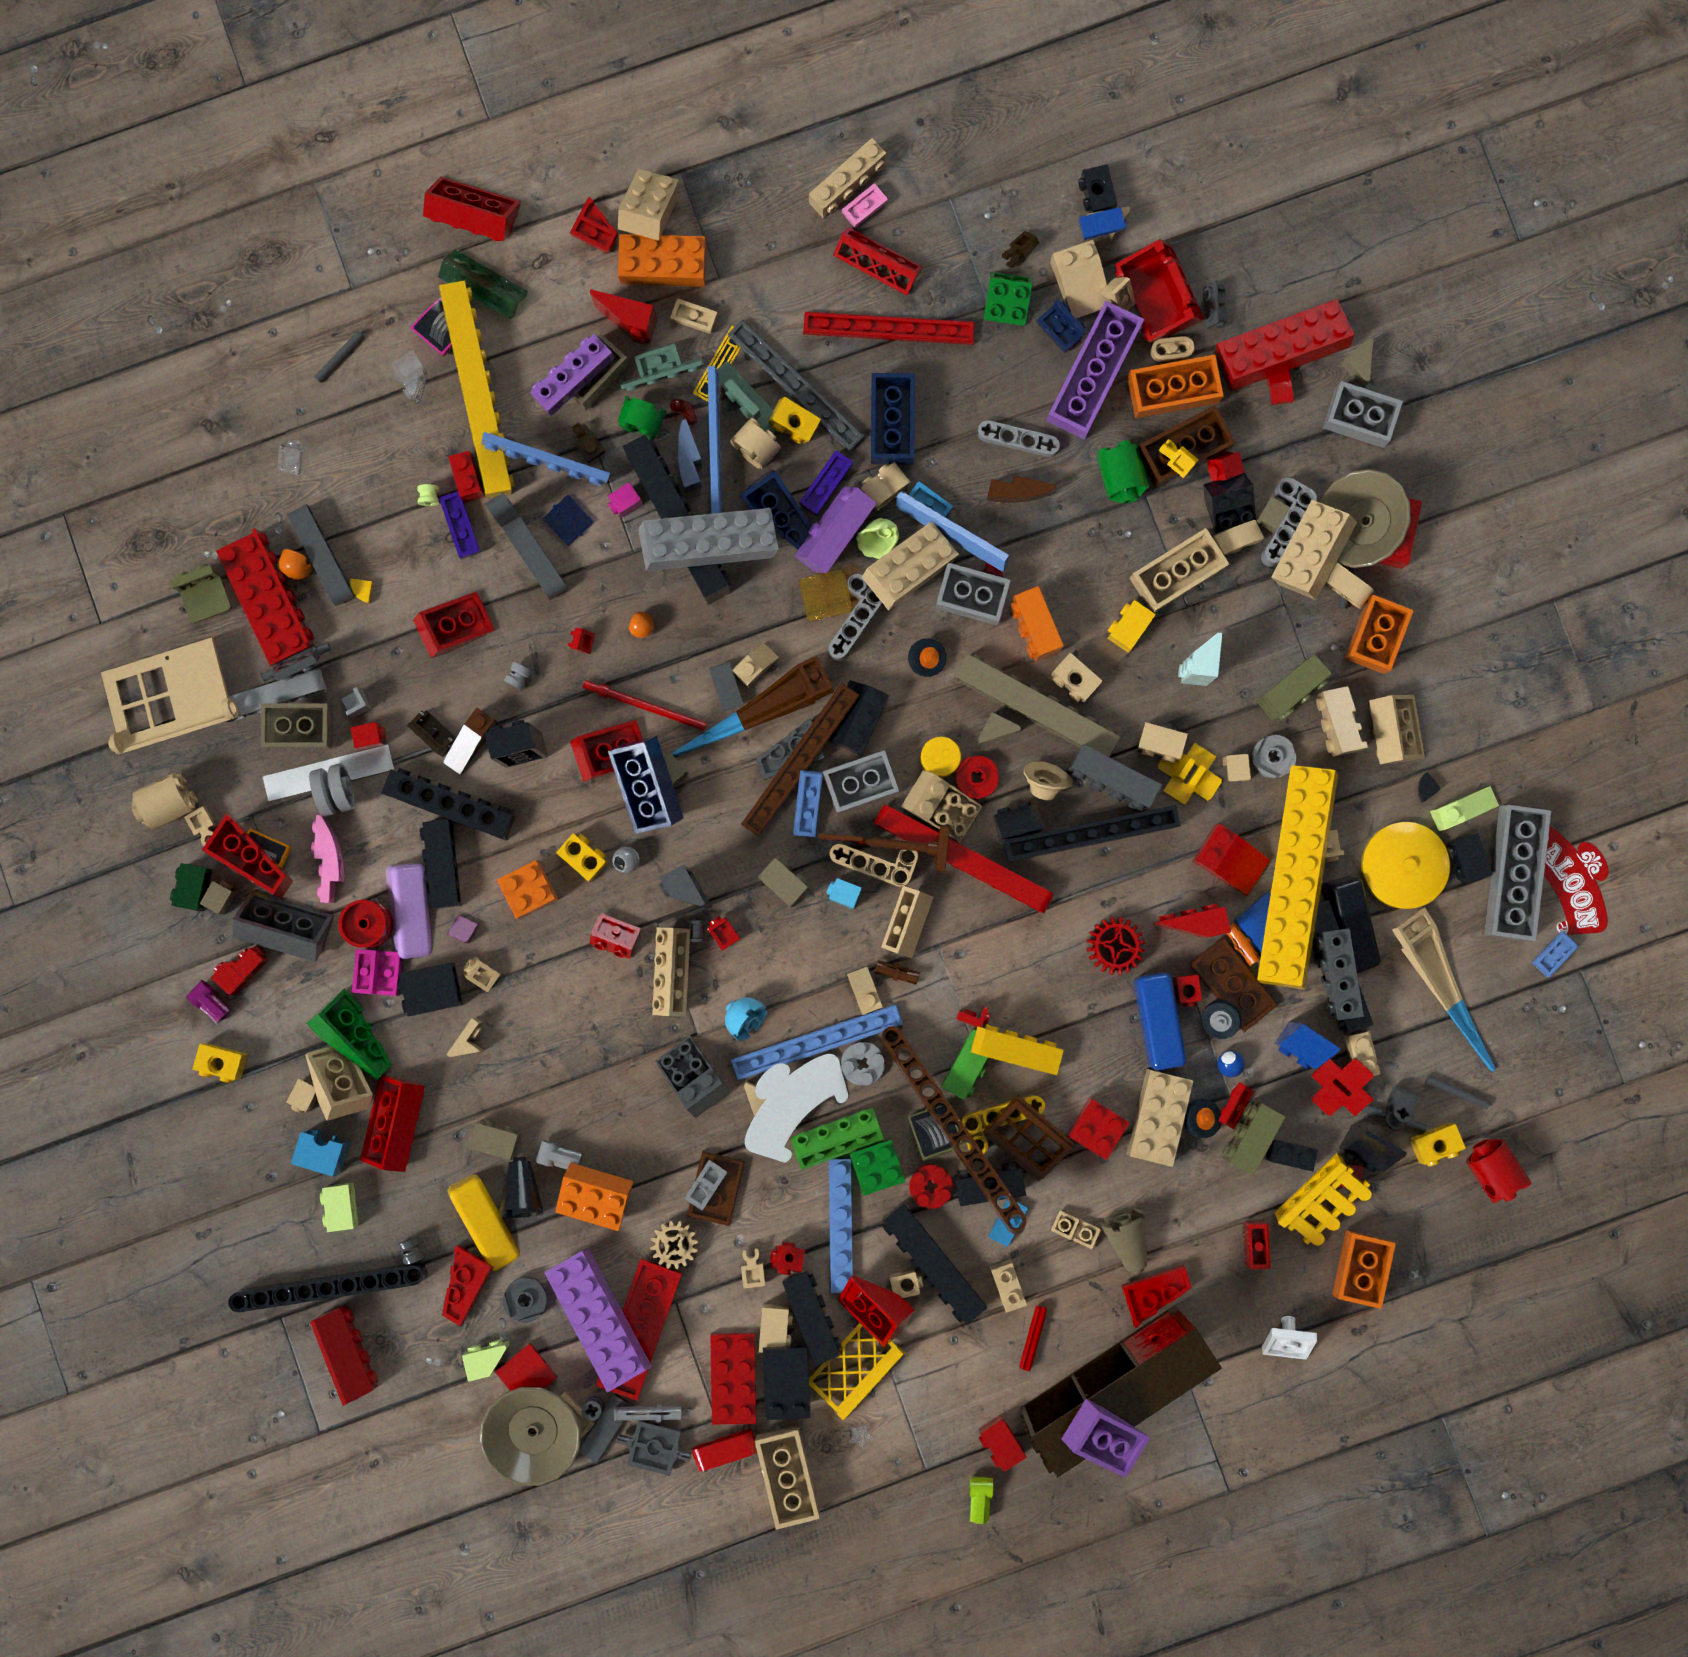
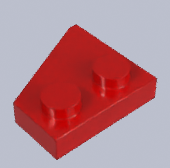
(594, 228)

